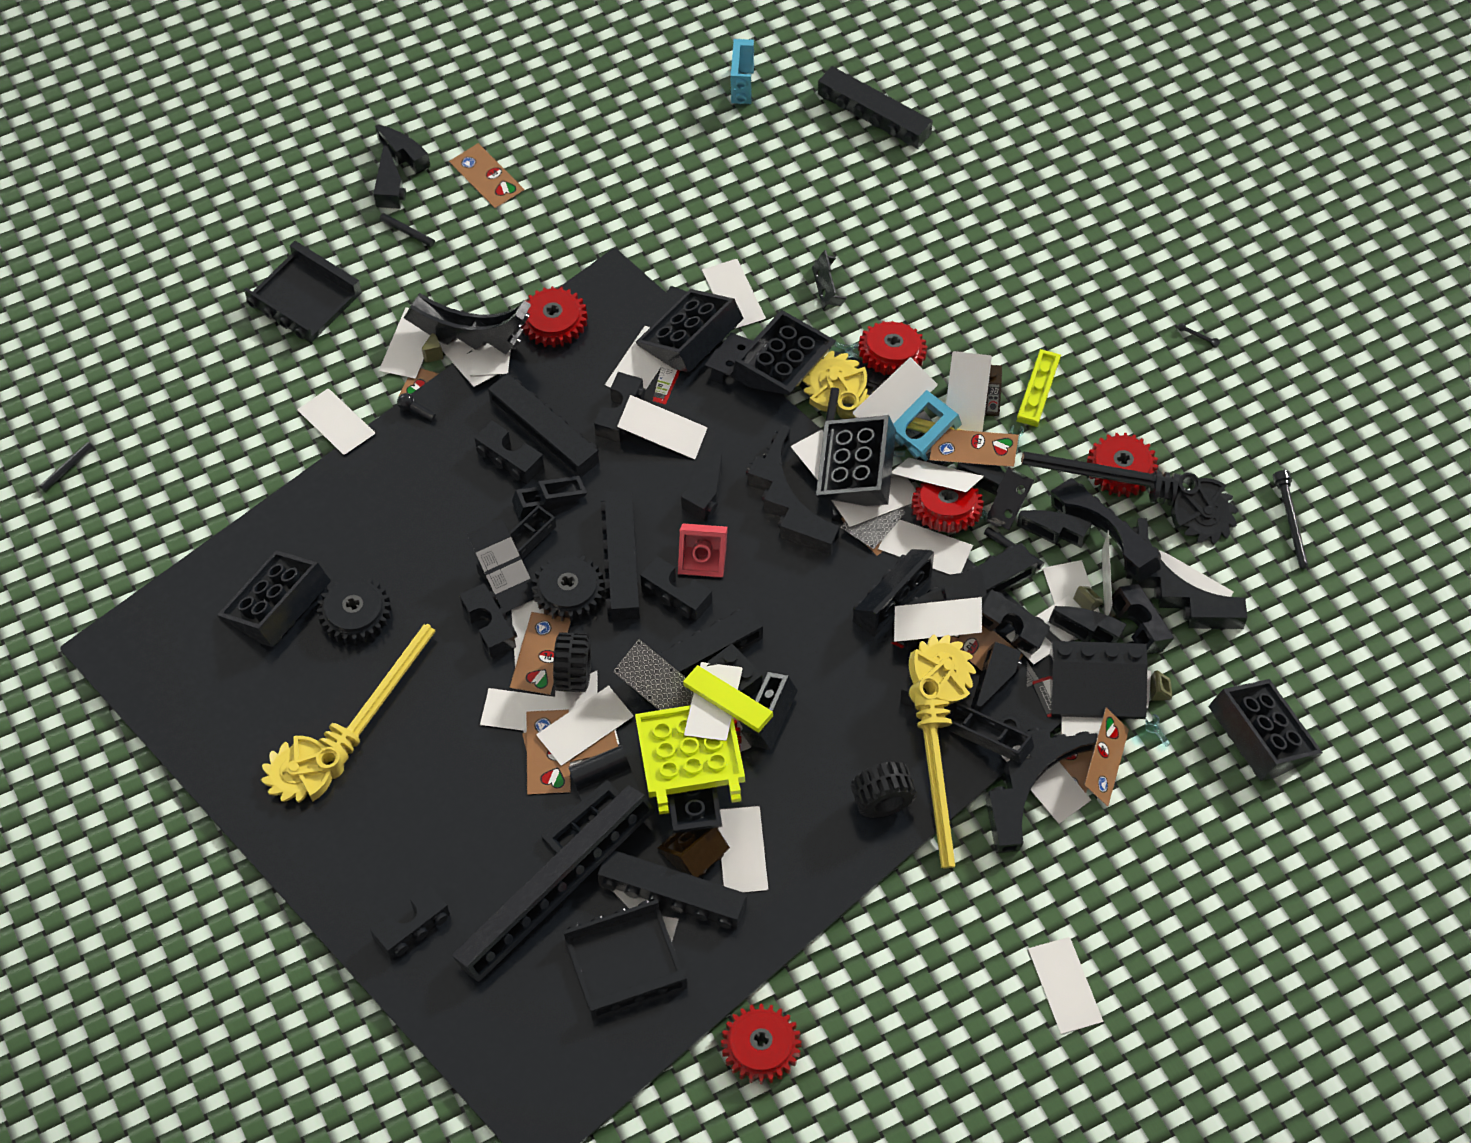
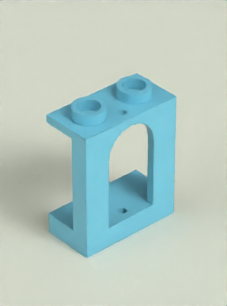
(742, 63)
(920, 446)

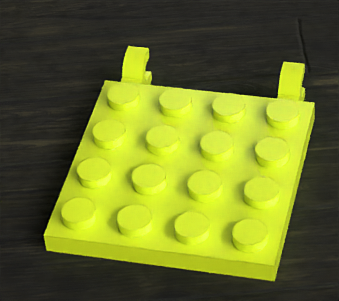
(685, 762)

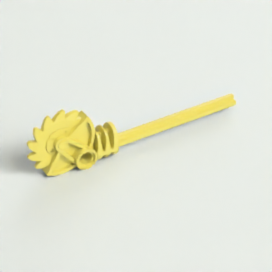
(851, 382)
(944, 674)
(303, 765)

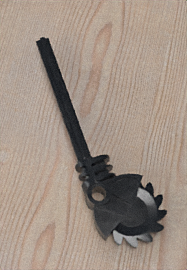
(1200, 509)

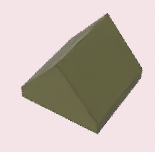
(432, 349)
(1087, 598)
(1160, 687)

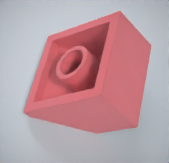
(702, 550)

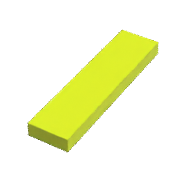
(1038, 388)
(728, 698)

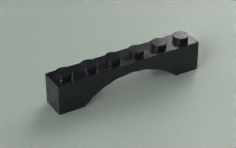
(1139, 557)

